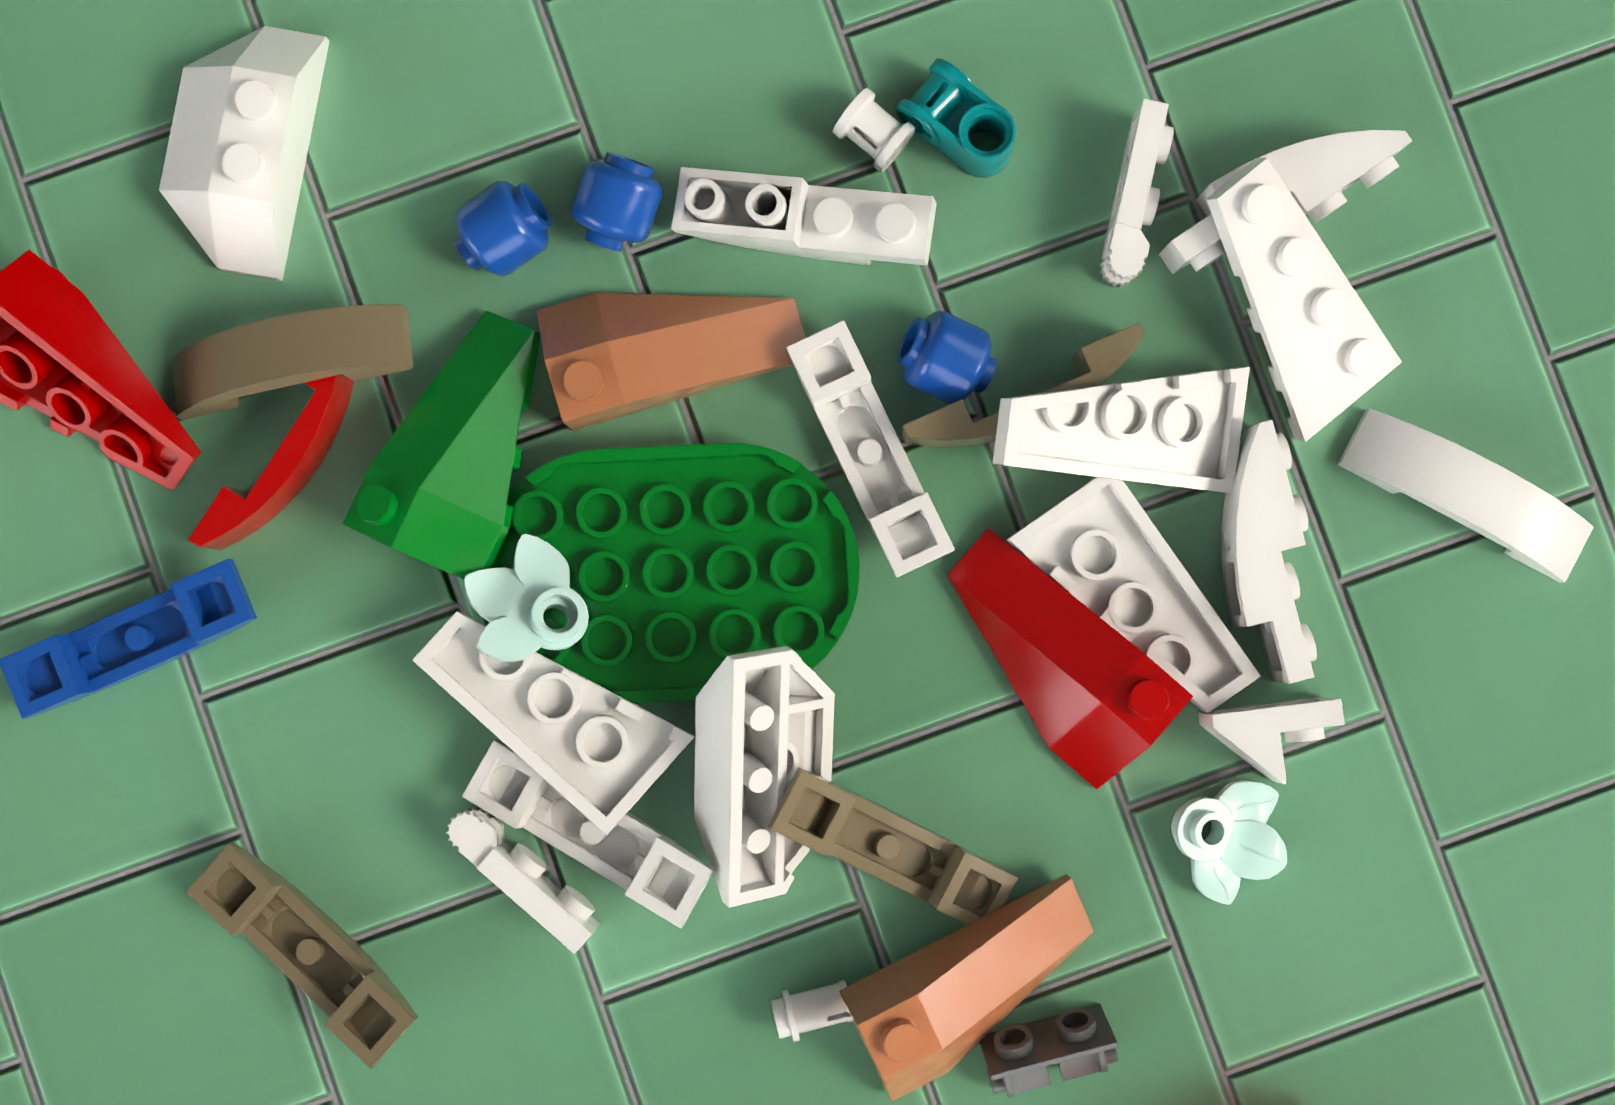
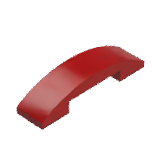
(239, 514)

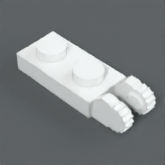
(1134, 198)
(520, 877)

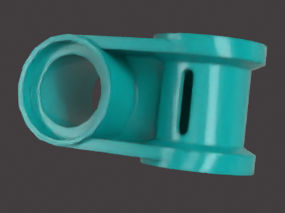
(950, 111)

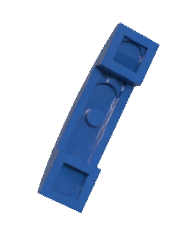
(129, 641)

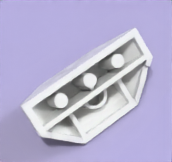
(244, 147)
(752, 732)

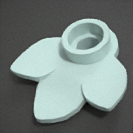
(517, 599)
(1238, 838)

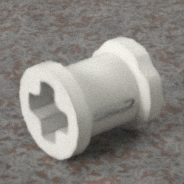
(873, 130)

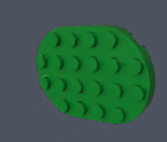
(689, 560)

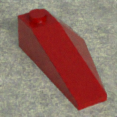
(78, 373)
(1076, 675)

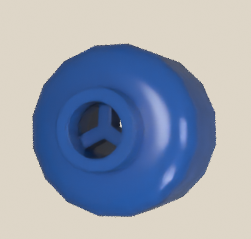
(616, 201)
(502, 228)
(946, 357)

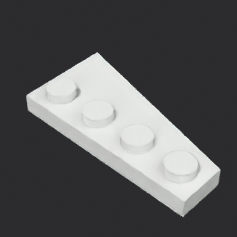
(1307, 312)
(1141, 431)
(1127, 574)
(564, 726)

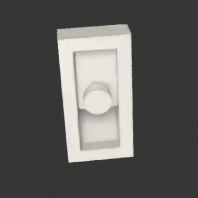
(1256, 729)

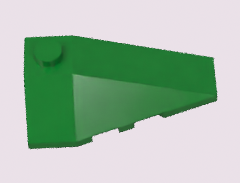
(450, 462)

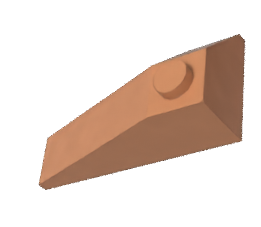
(952, 993)

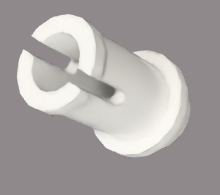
(809, 1010)

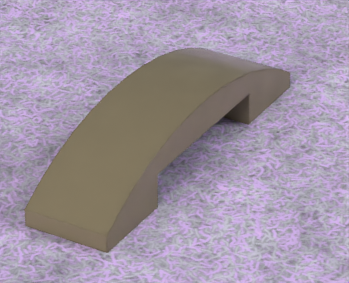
(288, 352)
(953, 425)
(890, 848)
(308, 948)

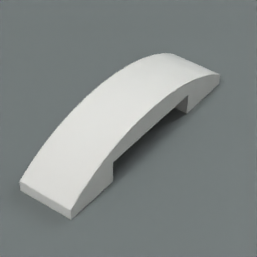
(869, 449)
(1468, 490)
(632, 855)

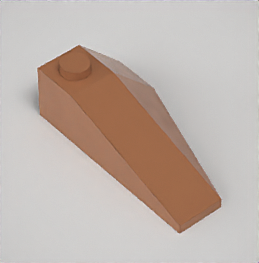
(646, 350)

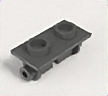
(1075, 1040)

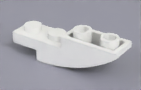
(1314, 175)
(802, 218)
(1257, 525)

